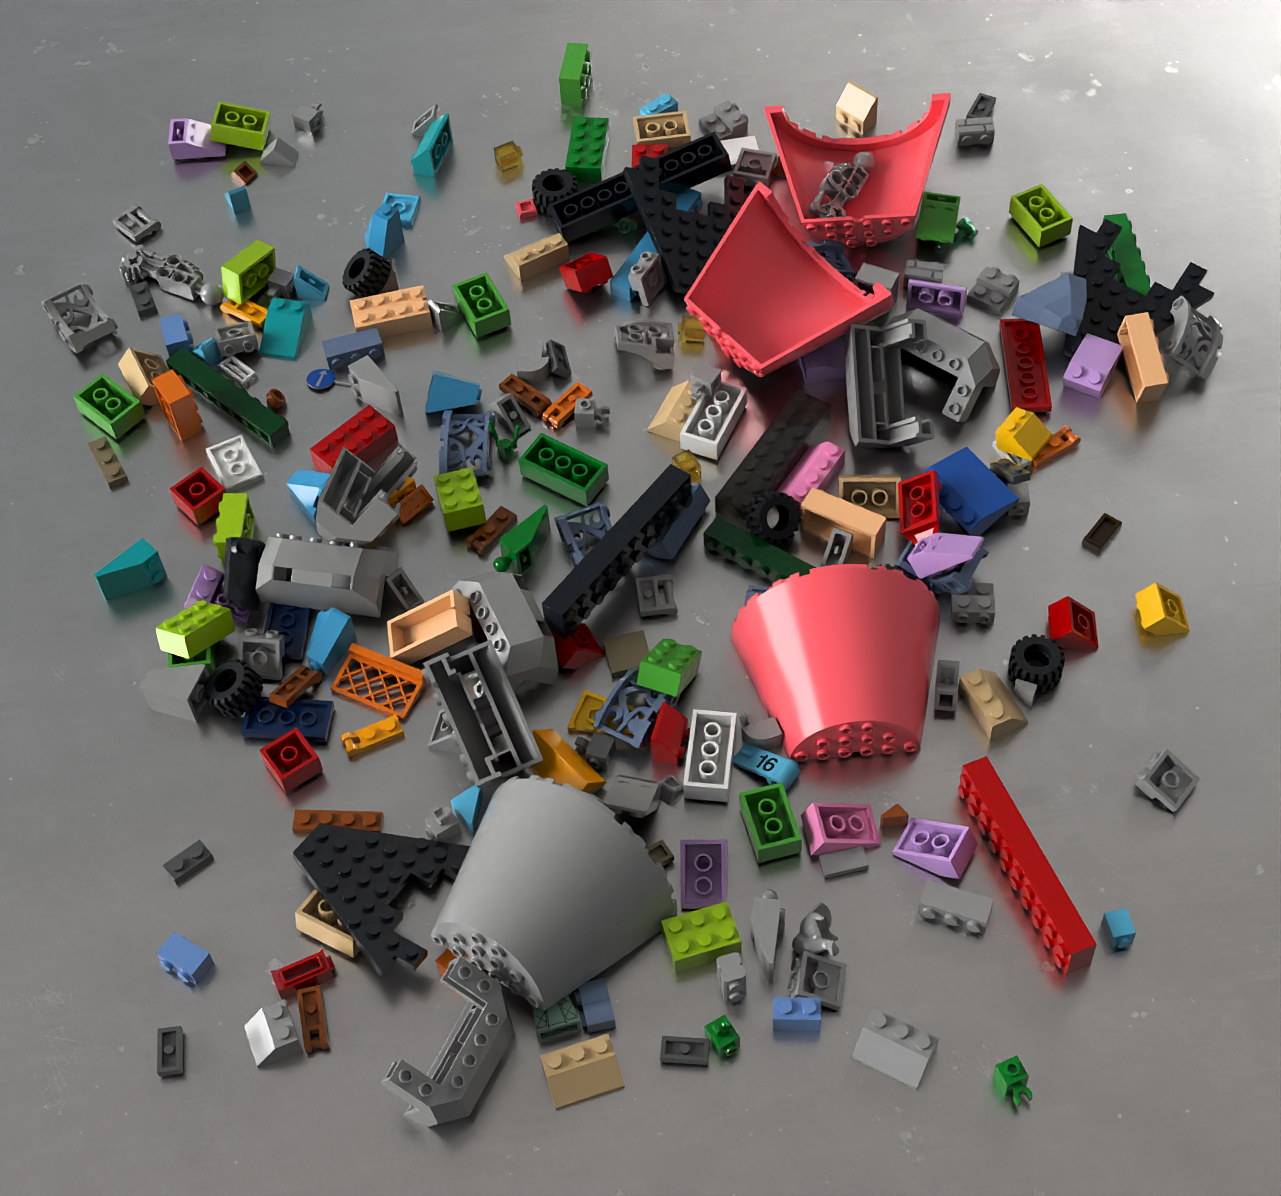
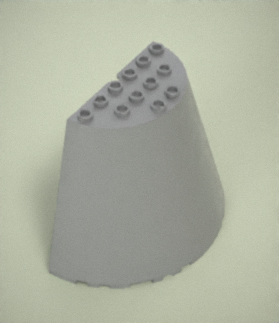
(552, 891)

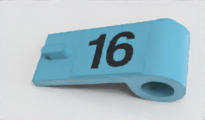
(769, 765)

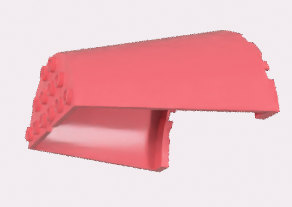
(892, 190)
(774, 294)
(842, 659)

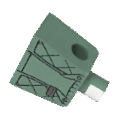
(556, 1020)

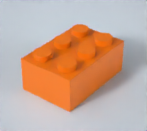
(178, 404)

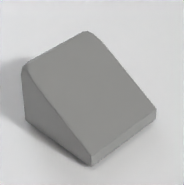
(1025, 691)
(670, 788)

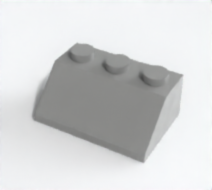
(895, 1048)

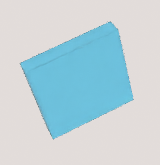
(407, 205)

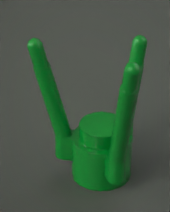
(505, 446)

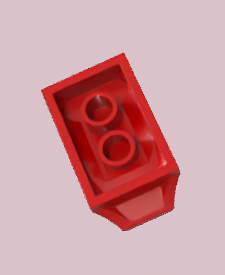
(919, 506)

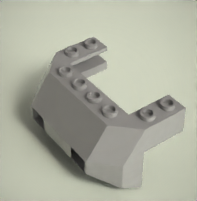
(958, 354)
(877, 385)
(357, 497)
(313, 574)
(513, 625)
(484, 717)
(466, 1057)

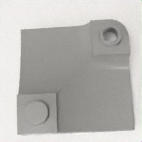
(647, 339)

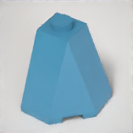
(384, 231)
(451, 392)
(306, 489)
(330, 639)

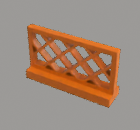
(386, 665)

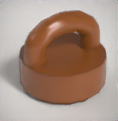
(275, 399)

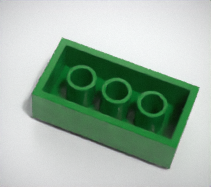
(588, 149)
(564, 469)

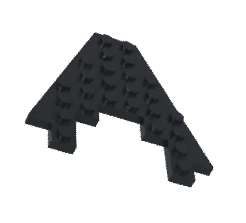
(680, 236)
(1112, 301)
(363, 873)

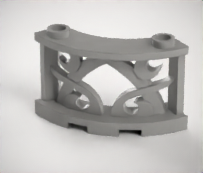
(86, 335)
(1212, 340)

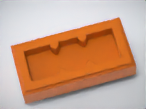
(414, 503)

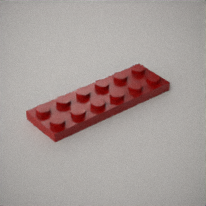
(1025, 365)

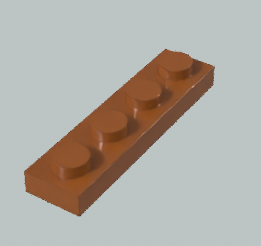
(307, 820)

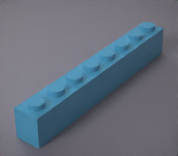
(688, 200)

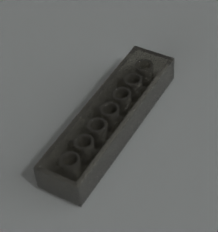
(774, 454)

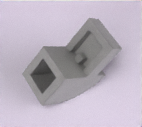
(535, 368)
(946, 685)
(761, 734)

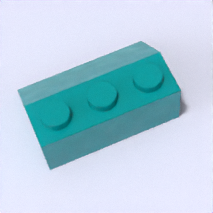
(433, 147)

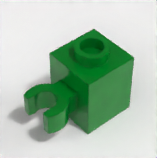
(722, 1036)
(1012, 1079)

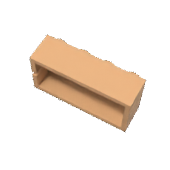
(393, 312)
(1142, 357)
(823, 512)
(429, 627)

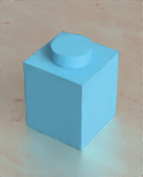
(1118, 928)

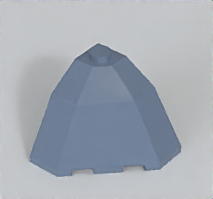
(1055, 304)

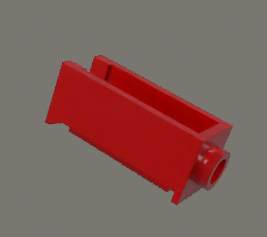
(309, 979)

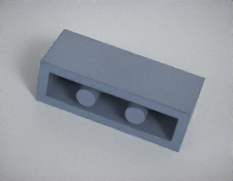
(352, 347)

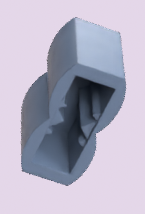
(596, 1005)

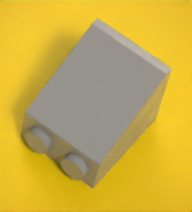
(177, 690)

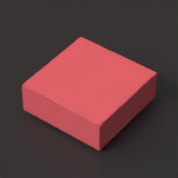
(526, 209)

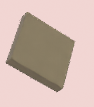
(625, 651)

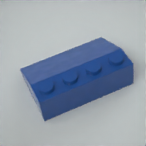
(971, 492)

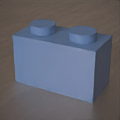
(175, 333)
(184, 958)
(796, 1014)

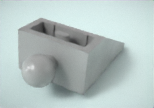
(766, 924)

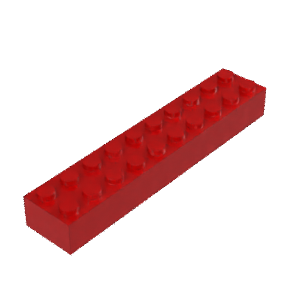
(1027, 866)

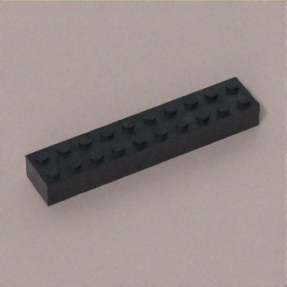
(612, 197)
(617, 551)

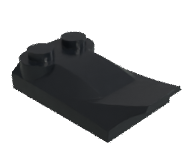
(241, 571)

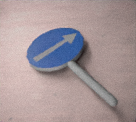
(323, 379)

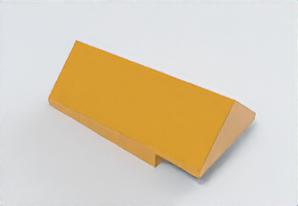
(564, 763)

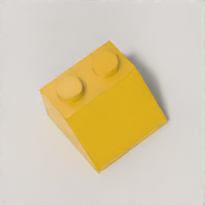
(1022, 434)
(1161, 611)

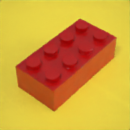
(363, 435)

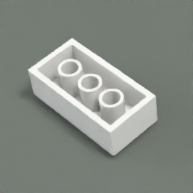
(713, 420)
(710, 755)

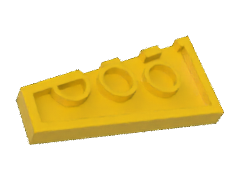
(583, 716)

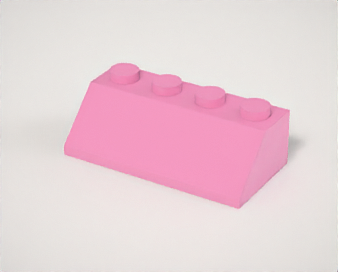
(815, 470)

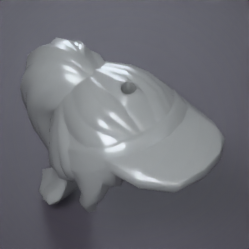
(814, 932)

